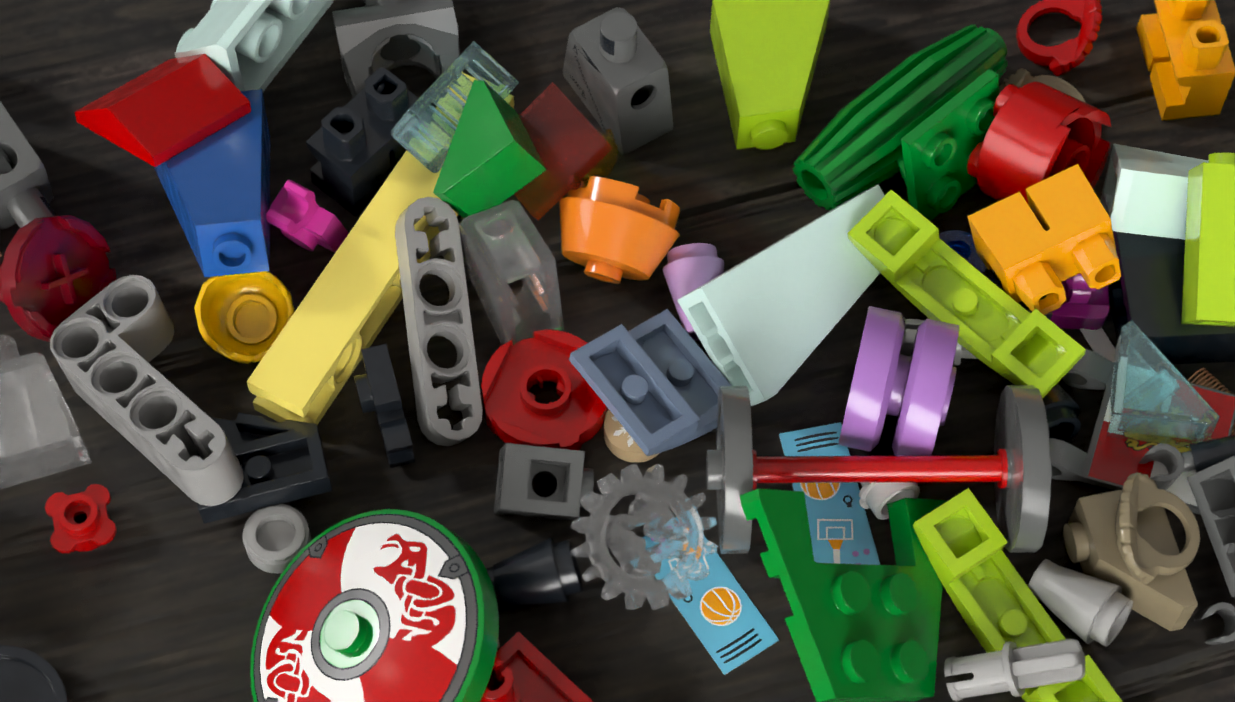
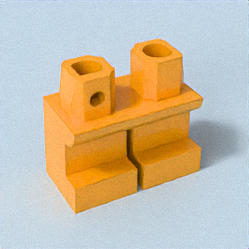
(1187, 57)
(1048, 240)

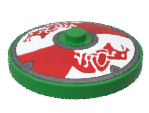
(378, 615)

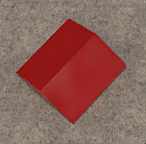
(166, 109)

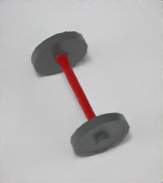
(1018, 468)

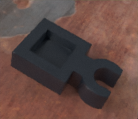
(380, 393)

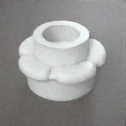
(878, 495)

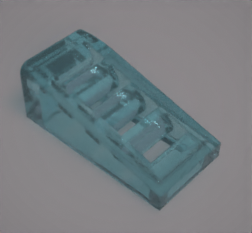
(429, 133)

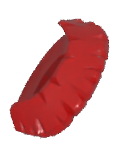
(1070, 53)

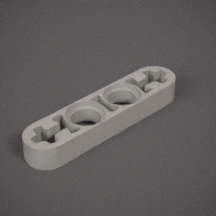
(448, 321)

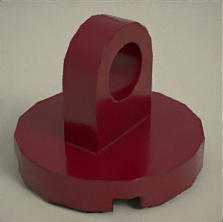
(53, 272)

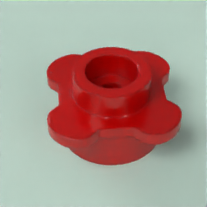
(86, 536)

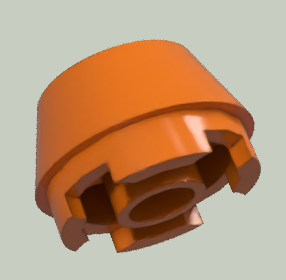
(616, 230)

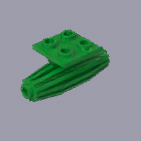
(912, 122)

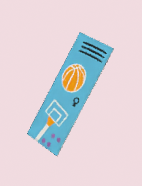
(835, 517)
(721, 613)

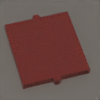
(566, 146)

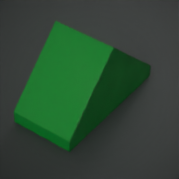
(487, 156)

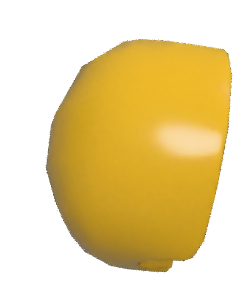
(243, 314)

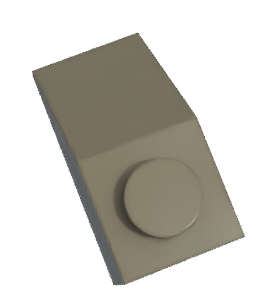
(1092, 542)

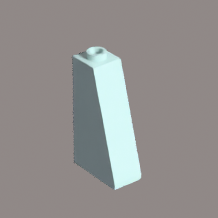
(1147, 191)
(783, 300)

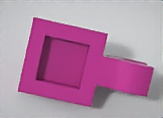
(304, 220)

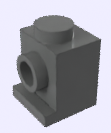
(514, 481)

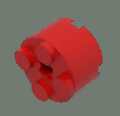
(1035, 137)

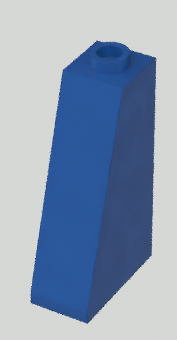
(225, 193)

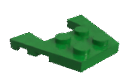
(855, 626)

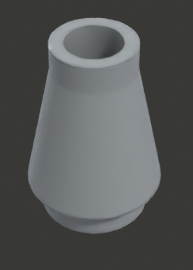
(1082, 602)

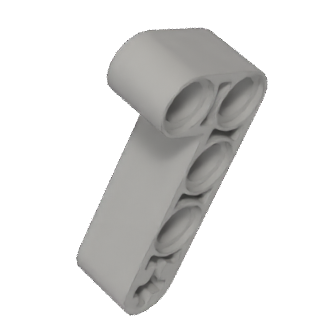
(107, 360)

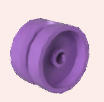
(900, 385)

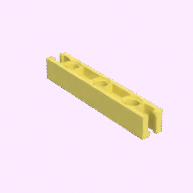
(345, 304)

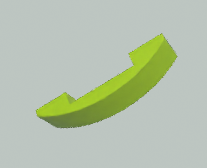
(950, 290)
(993, 596)

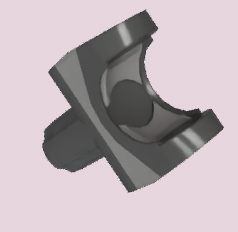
(396, 35)

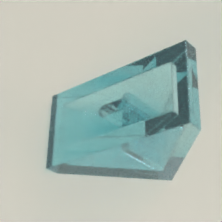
(1152, 397)

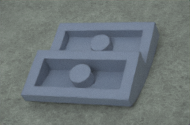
(653, 382)

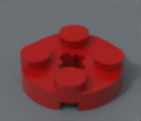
(514, 411)

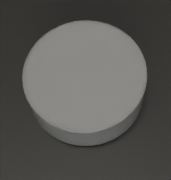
(275, 537)

